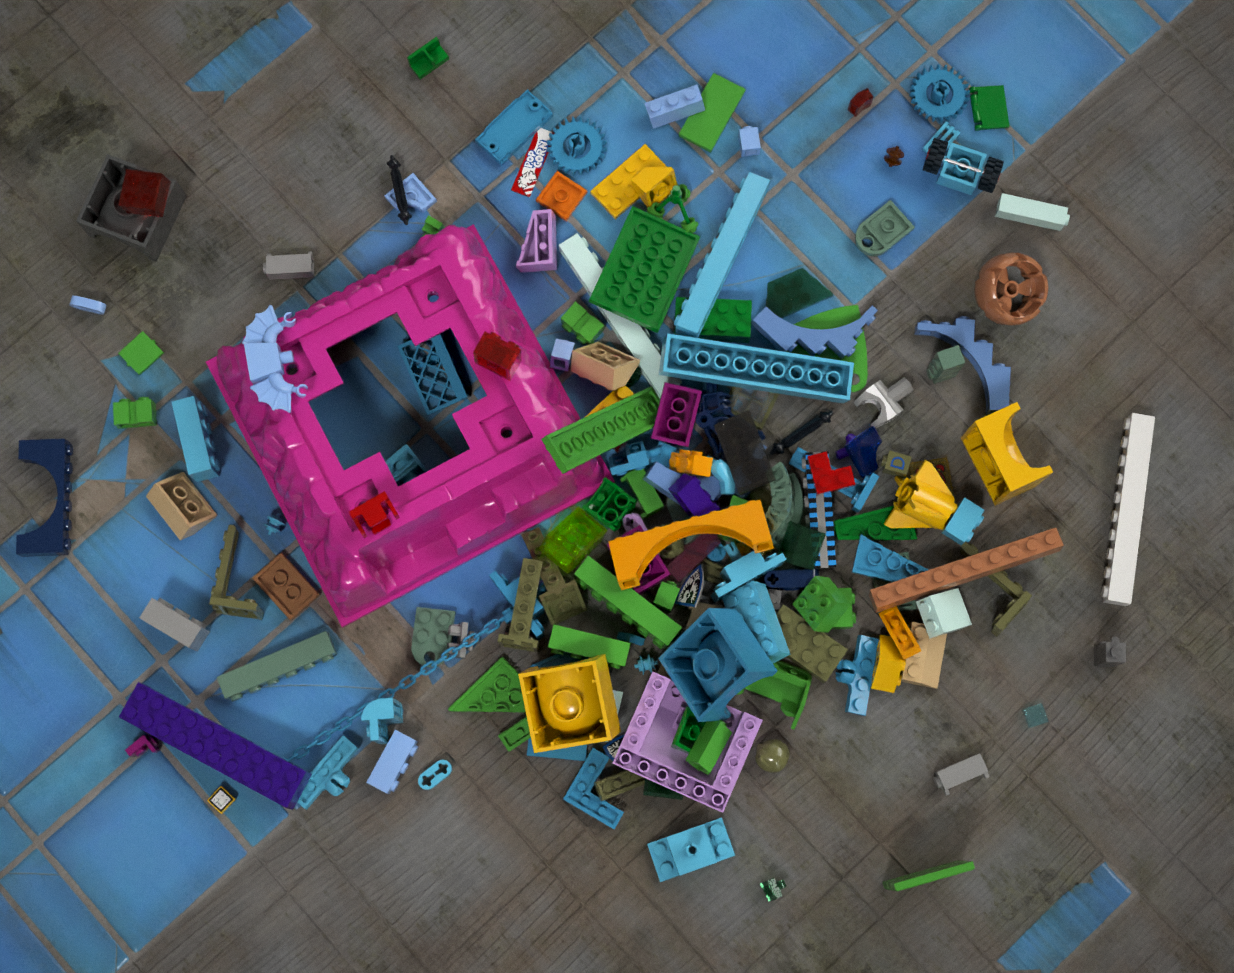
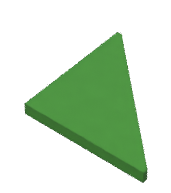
(493, 692)

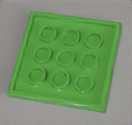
(928, 875)

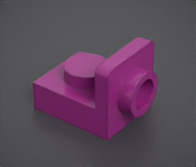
(140, 745)

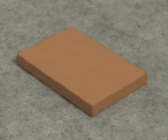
(286, 586)

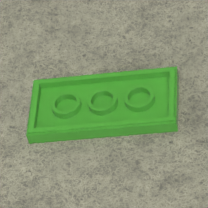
(720, 102)

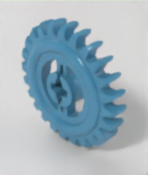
(941, 81)
(577, 131)

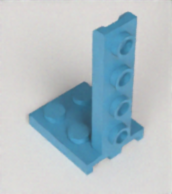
(858, 493)

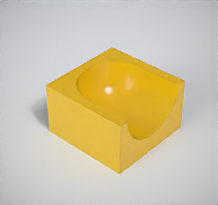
(999, 458)
(569, 704)

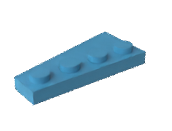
(881, 563)

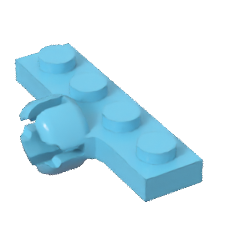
(329, 773)

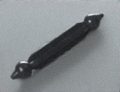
(399, 190)
(778, 448)

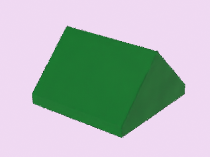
(687, 732)

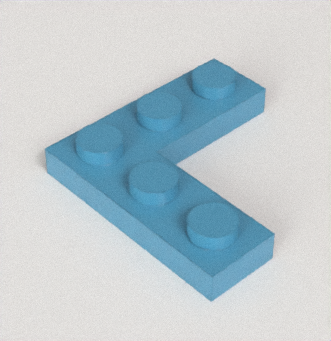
(581, 797)

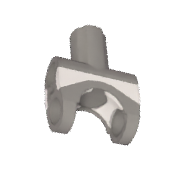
(885, 399)

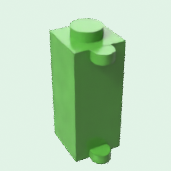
(644, 492)
(709, 746)

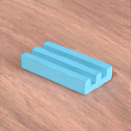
(950, 131)

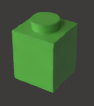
(666, 595)

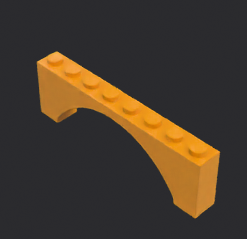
(636, 551)

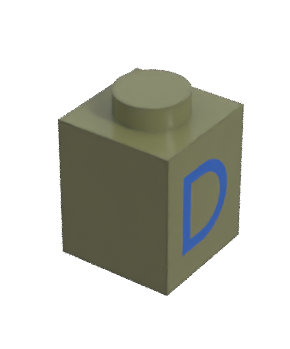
(895, 464)

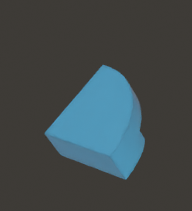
(630, 638)

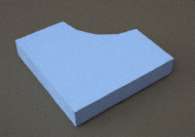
(416, 194)

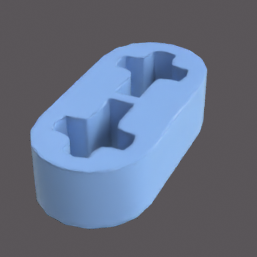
(88, 305)

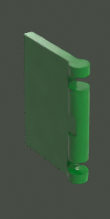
(989, 107)

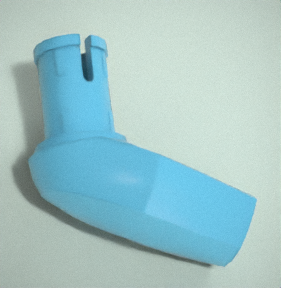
(723, 474)

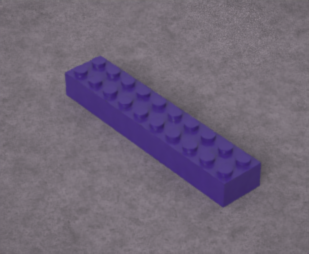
(215, 745)

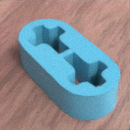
(432, 771)

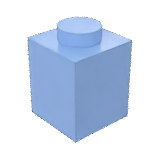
(749, 141)
(561, 355)

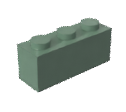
(945, 364)

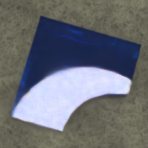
(863, 451)

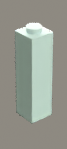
(1032, 212)

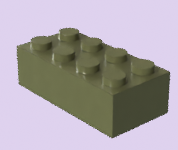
(808, 648)

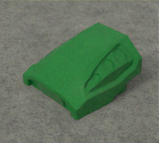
(610, 504)

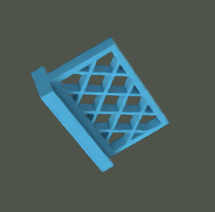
(450, 368)

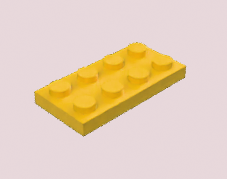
(616, 190)

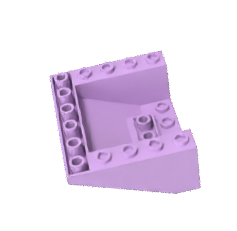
(649, 752)

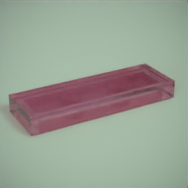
(693, 556)

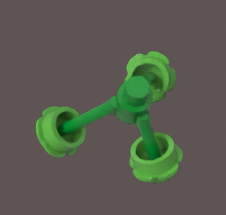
(677, 196)

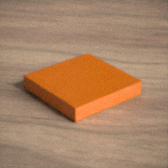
(561, 196)

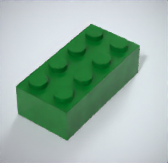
(726, 322)

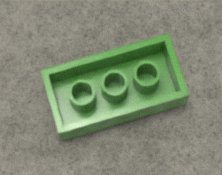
(588, 645)

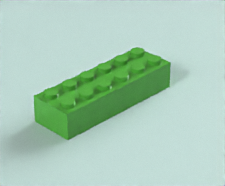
(628, 603)

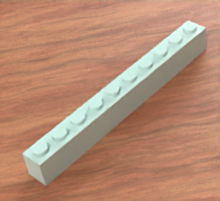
(629, 333)

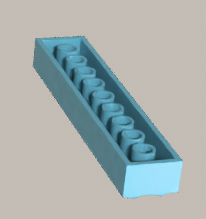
(756, 368)

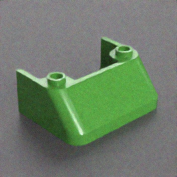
(787, 686)

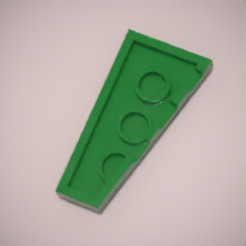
(871, 526)

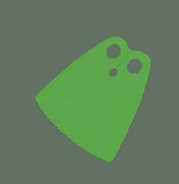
(833, 319)

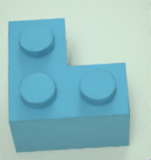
(963, 521)

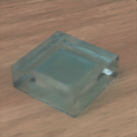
(1035, 715)

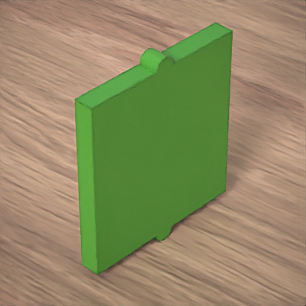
(141, 353)

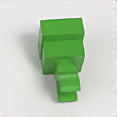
(432, 226)

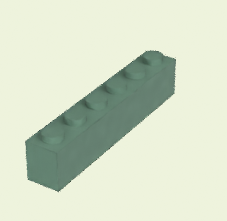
(276, 666)

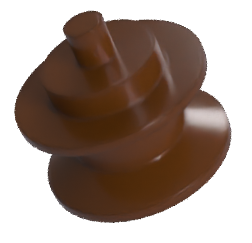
(893, 157)

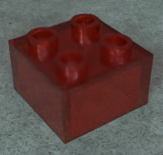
(144, 193)
(497, 355)

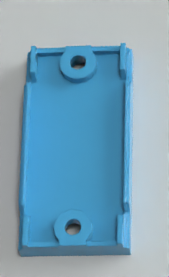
(514, 127)

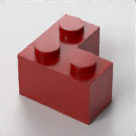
(828, 480)

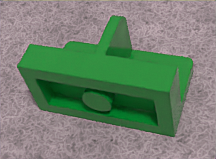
(427, 58)

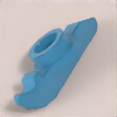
(434, 360)

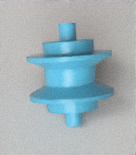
(274, 524)
(646, 664)

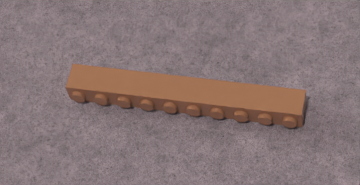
(966, 570)

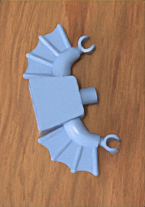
(266, 360)

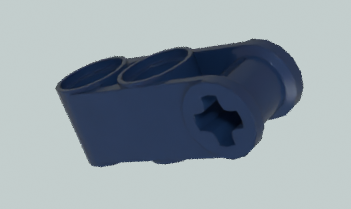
(789, 579)

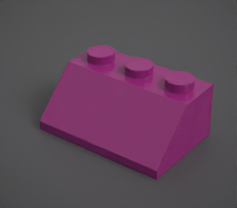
(676, 414)
(653, 574)

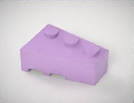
(540, 244)

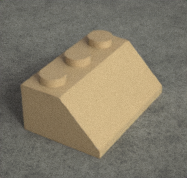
(603, 365)
(181, 505)
(924, 666)

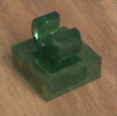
(772, 888)

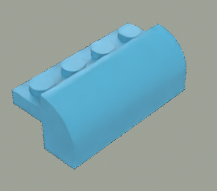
(380, 714)

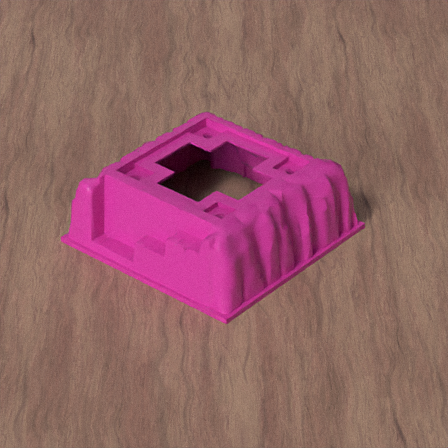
(457, 506)

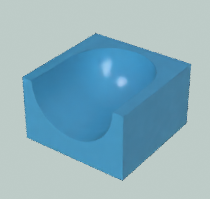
(715, 662)

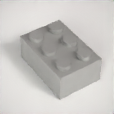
(175, 623)

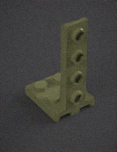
(1014, 589)
(562, 598)
(227, 604)
(523, 611)

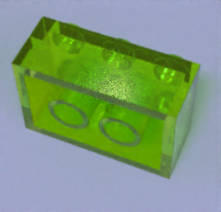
(573, 540)

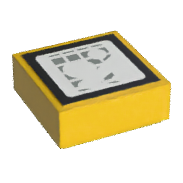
(221, 799)

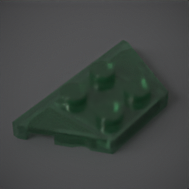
(794, 293)

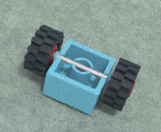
(962, 167)

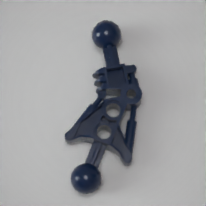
(710, 407)

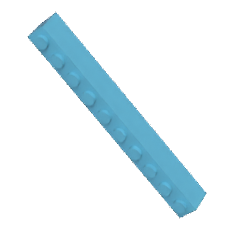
(722, 257)

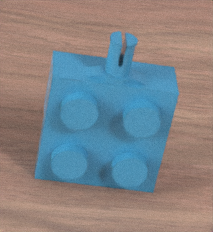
(635, 458)

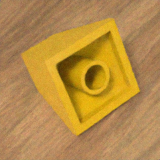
(654, 184)

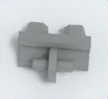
(461, 631)

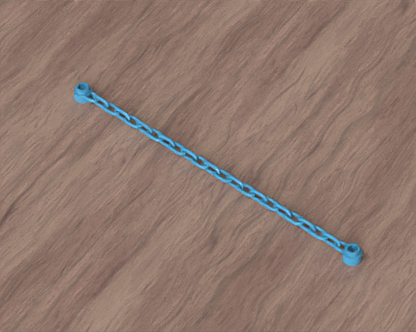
(507, 617)

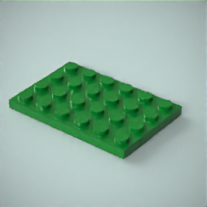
(644, 269)

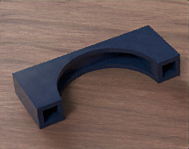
(53, 535)

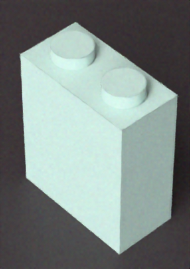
(943, 613)

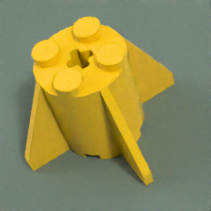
(922, 501)

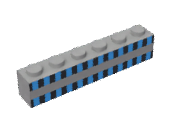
(819, 517)

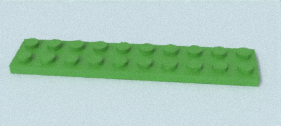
(603, 430)

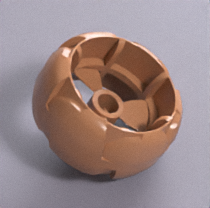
(994, 283)

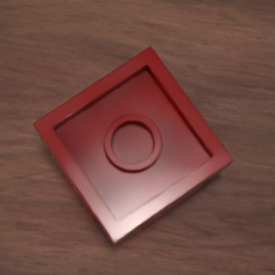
(373, 514)

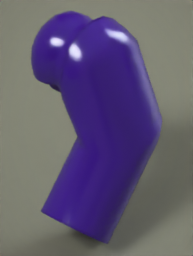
(842, 453)

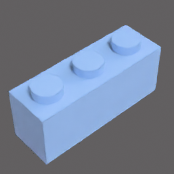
(675, 106)
(393, 762)

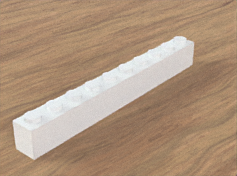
(1128, 509)

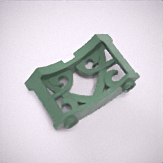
(786, 503)

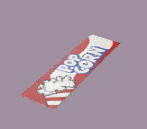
(532, 163)

